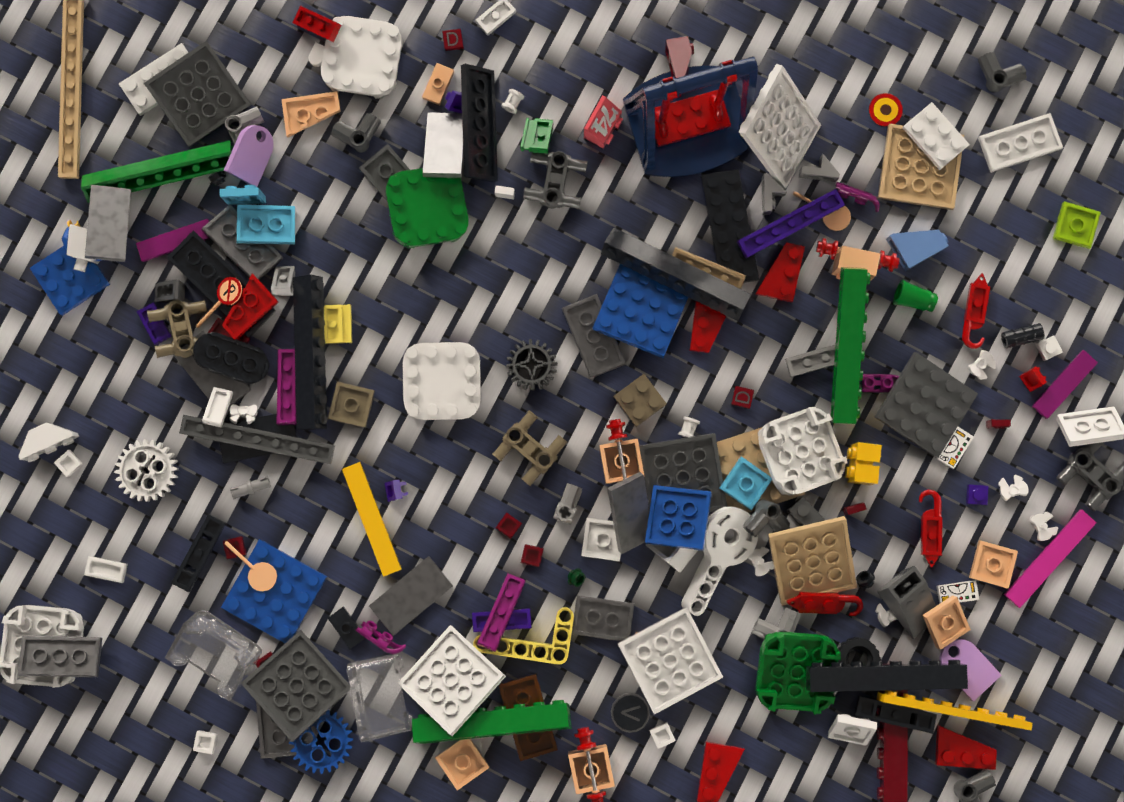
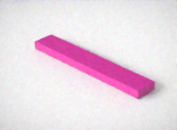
(1050, 558)

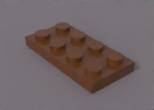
(527, 691)

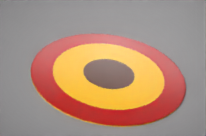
(885, 109)

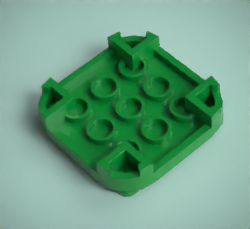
(425, 208)
(783, 671)

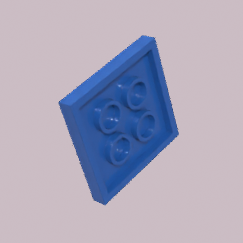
(66, 285)
(678, 517)

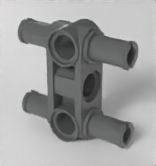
(555, 180)
(1094, 473)

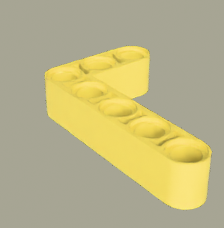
(531, 645)

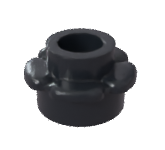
(217, 178)
(865, 579)

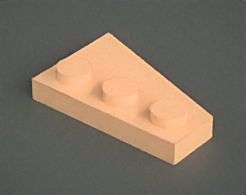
(308, 110)

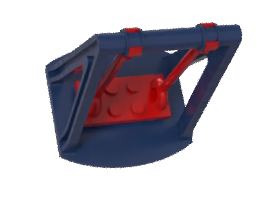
(699, 127)

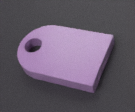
(250, 155)
(980, 671)

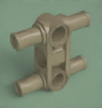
(179, 326)
(529, 448)

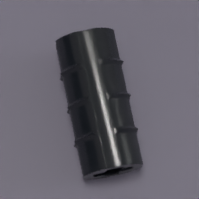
(1022, 335)

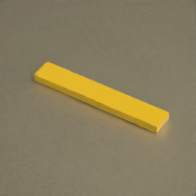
(371, 519)

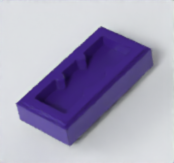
(157, 330)

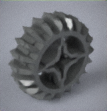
(540, 364)

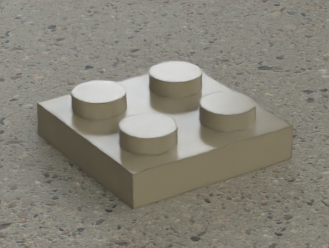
(640, 400)
(351, 404)

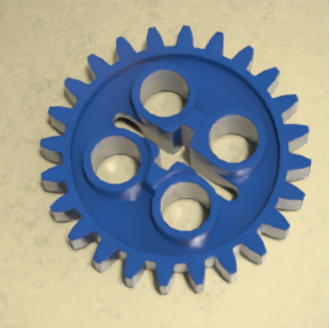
(337, 731)

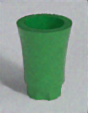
(914, 297)

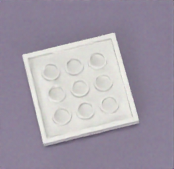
(670, 660)
(451, 680)

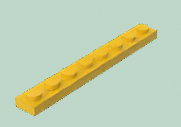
(946, 708)

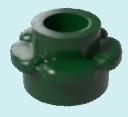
(576, 577)

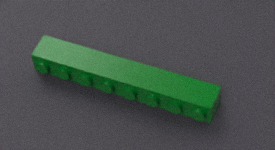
(161, 169)
(848, 345)
(497, 722)

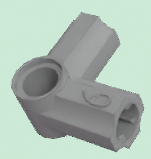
(247, 118)
(567, 506)
(786, 624)

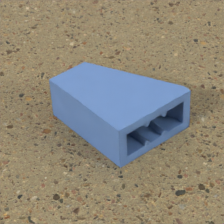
(917, 246)

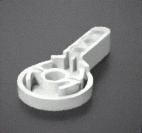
(719, 556)

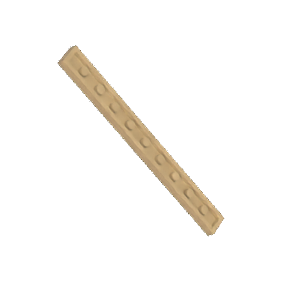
(71, 89)

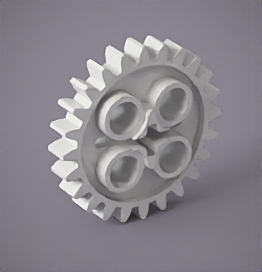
(131, 461)

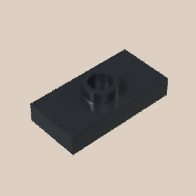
(346, 627)

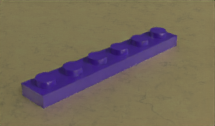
(790, 223)

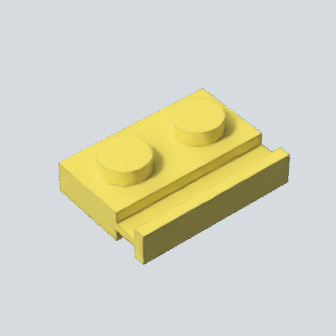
(337, 324)

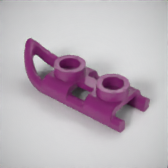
(860, 196)
(885, 383)
(384, 640)

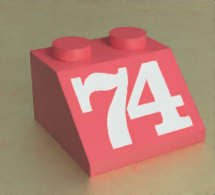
(602, 123)

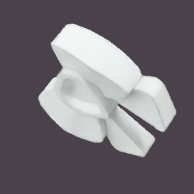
(984, 360)
(243, 411)
(1018, 488)
(1041, 527)
(758, 562)
(885, 617)

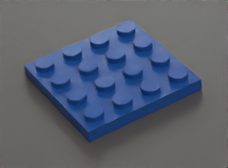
(640, 312)
(285, 604)

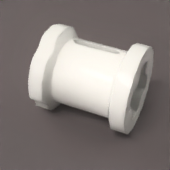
(512, 101)
(688, 427)

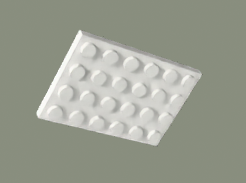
(780, 126)

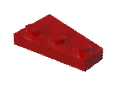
(783, 276)
(250, 308)
(705, 327)
(960, 751)
(716, 770)

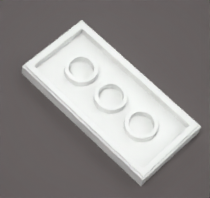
(1020, 142)

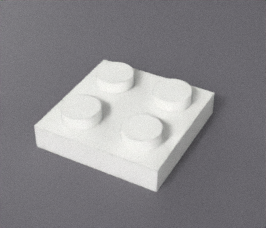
(600, 540)
(852, 729)

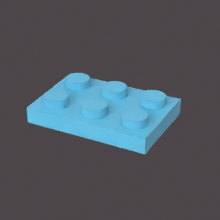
(265, 224)

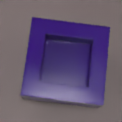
(977, 494)

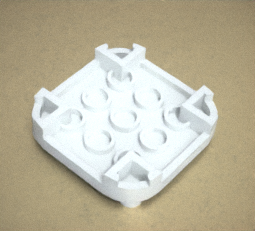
(362, 57)
(441, 381)
(801, 451)
(35, 621)

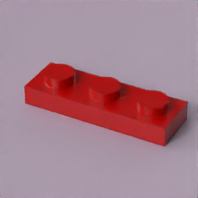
(317, 24)

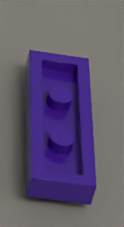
(519, 620)

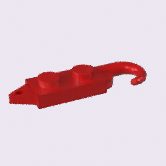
(975, 310)
(931, 529)
(824, 603)

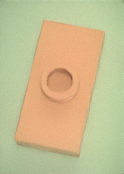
(438, 84)

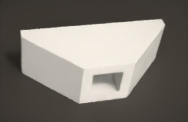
(45, 440)

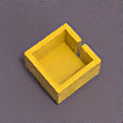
(861, 463)

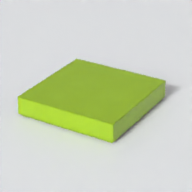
(1076, 225)

